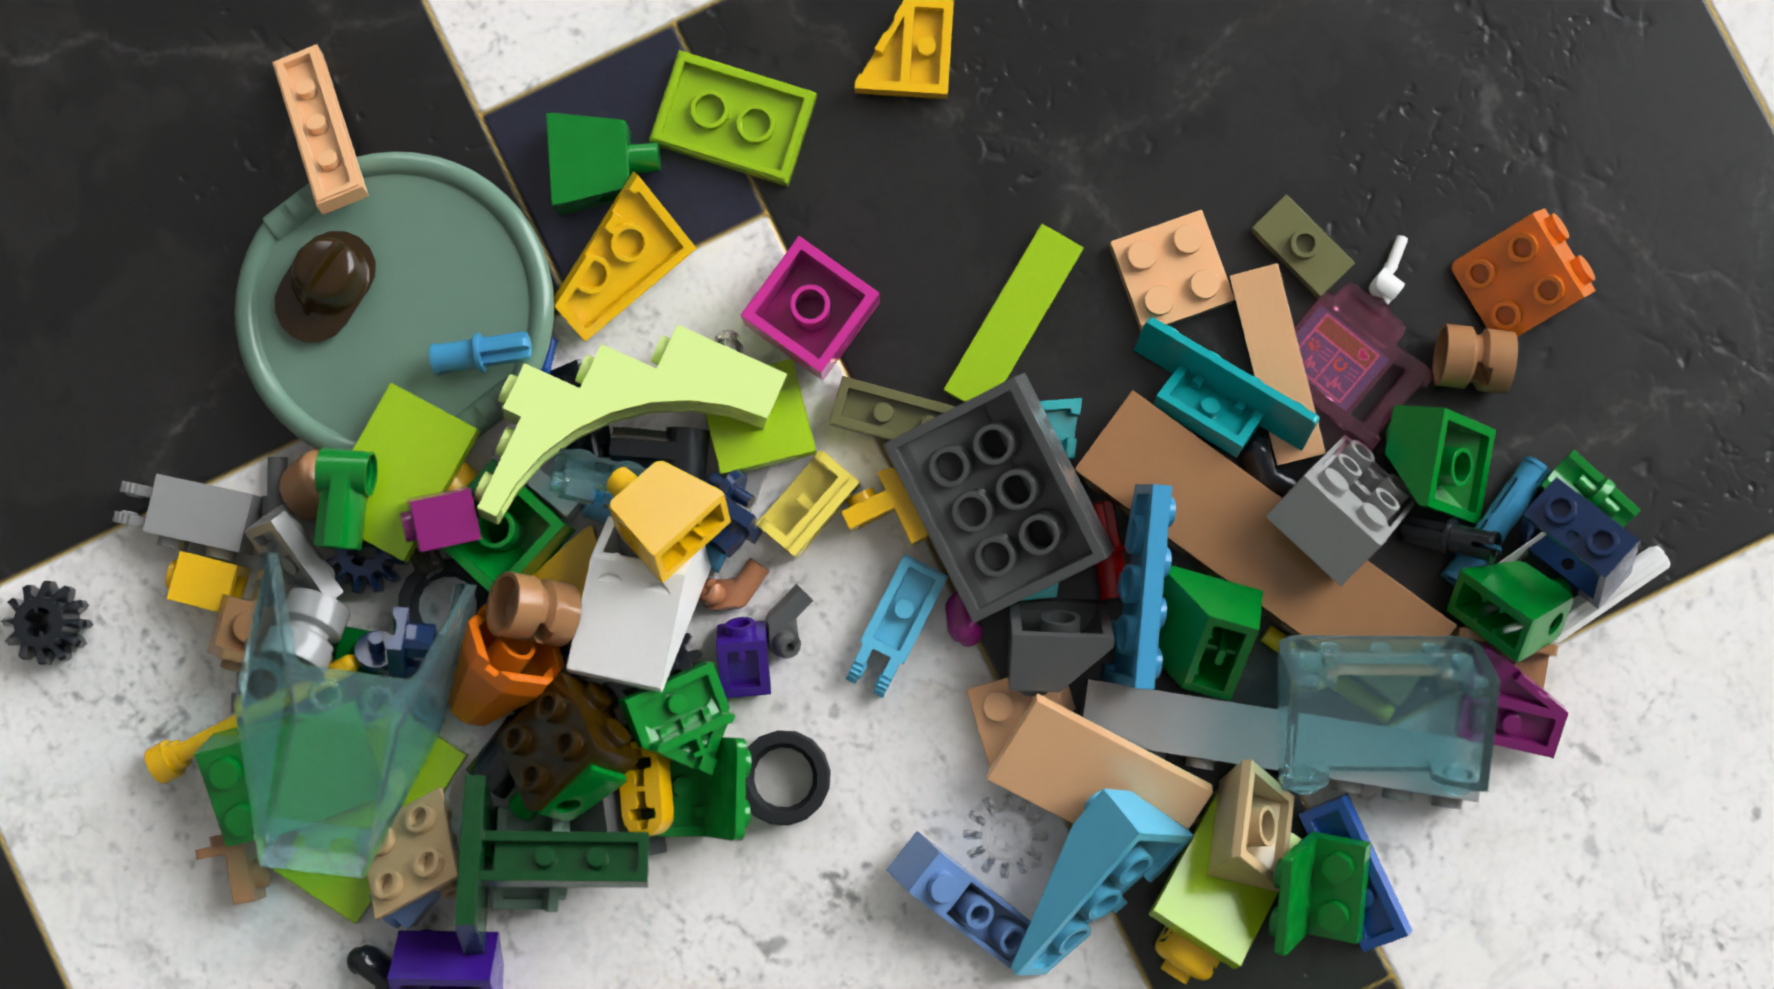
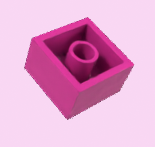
(810, 308)

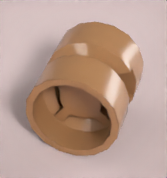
(1480, 359)
(533, 609)

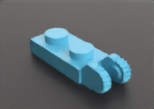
(898, 619)

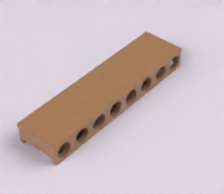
(1227, 534)

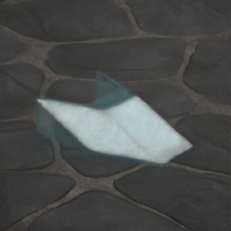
(330, 746)

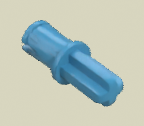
(480, 352)

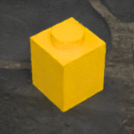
(204, 580)

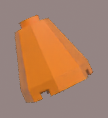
(499, 673)

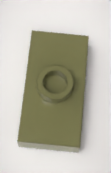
(1302, 246)

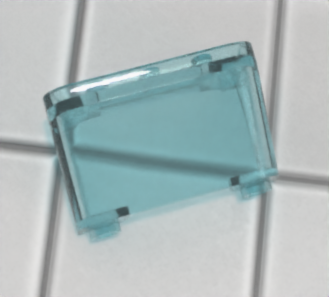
(1385, 709)

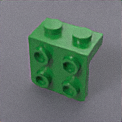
(715, 802)

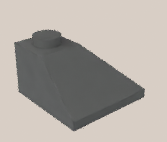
(1055, 642)

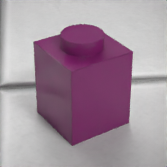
(441, 519)

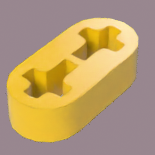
(648, 789)

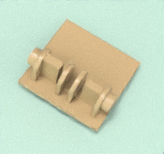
(415, 856)

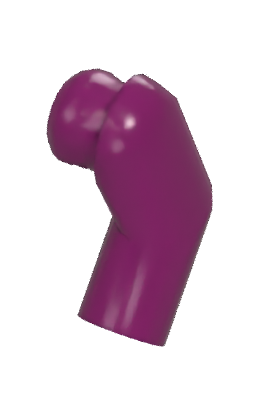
(960, 623)

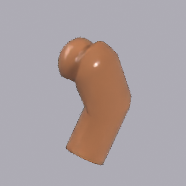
(733, 592)

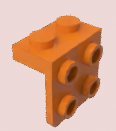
(1524, 274)

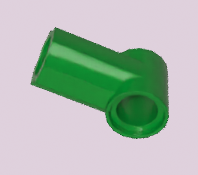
(344, 484)

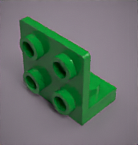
(1320, 891)

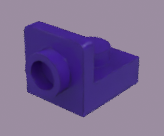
(743, 657)

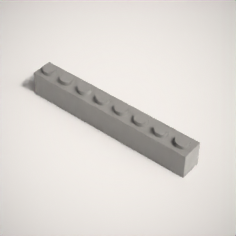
(1229, 733)

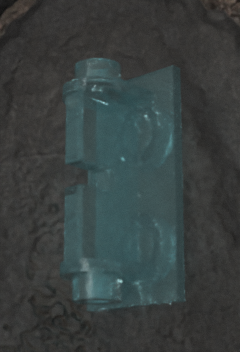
(580, 473)

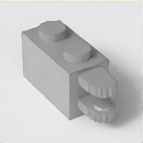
(194, 513)

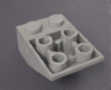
(1343, 509)

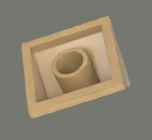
(1250, 826)

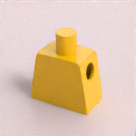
(665, 515)

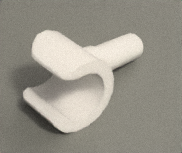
(1385, 283)

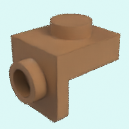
(246, 877)

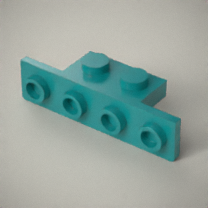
(1217, 396)

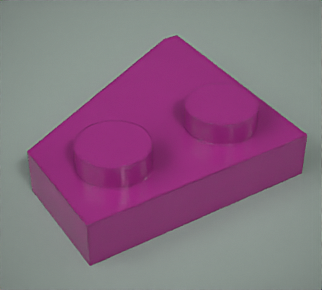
(1526, 713)

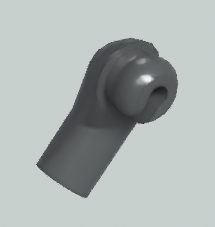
(782, 623)

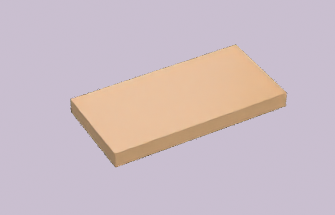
(1066, 759)

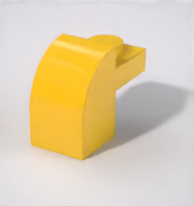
(868, 507)

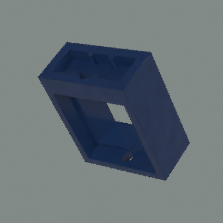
(1582, 534)

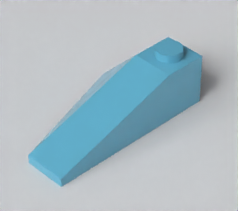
(1102, 858)

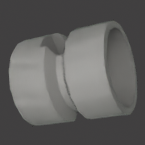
(315, 624)

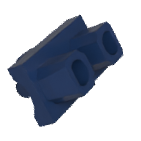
(742, 521)
(399, 652)

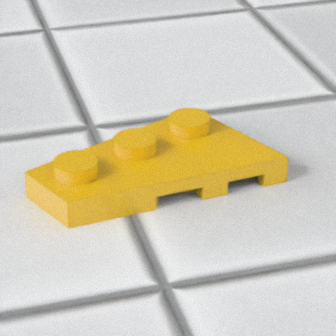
(622, 259)

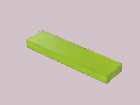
(1015, 315)

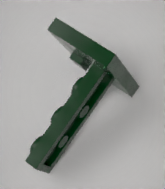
(533, 861)

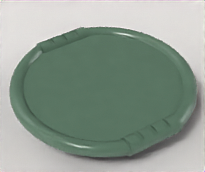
(447, 266)

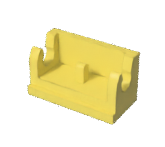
(808, 504)

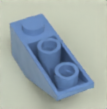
(960, 898)

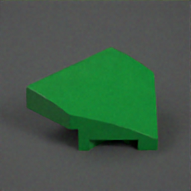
(683, 719)

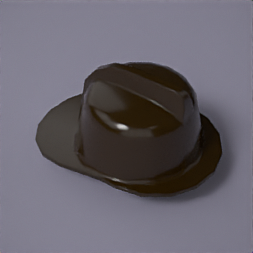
(324, 286)

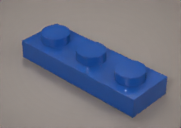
(1383, 913)

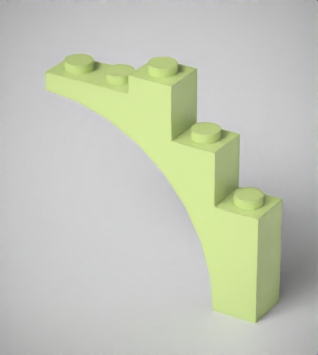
(552, 414)

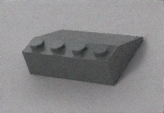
(999, 498)

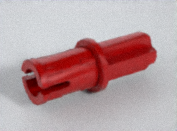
(1109, 569)

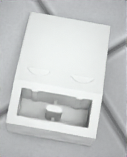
(630, 618)

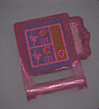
(1346, 350)

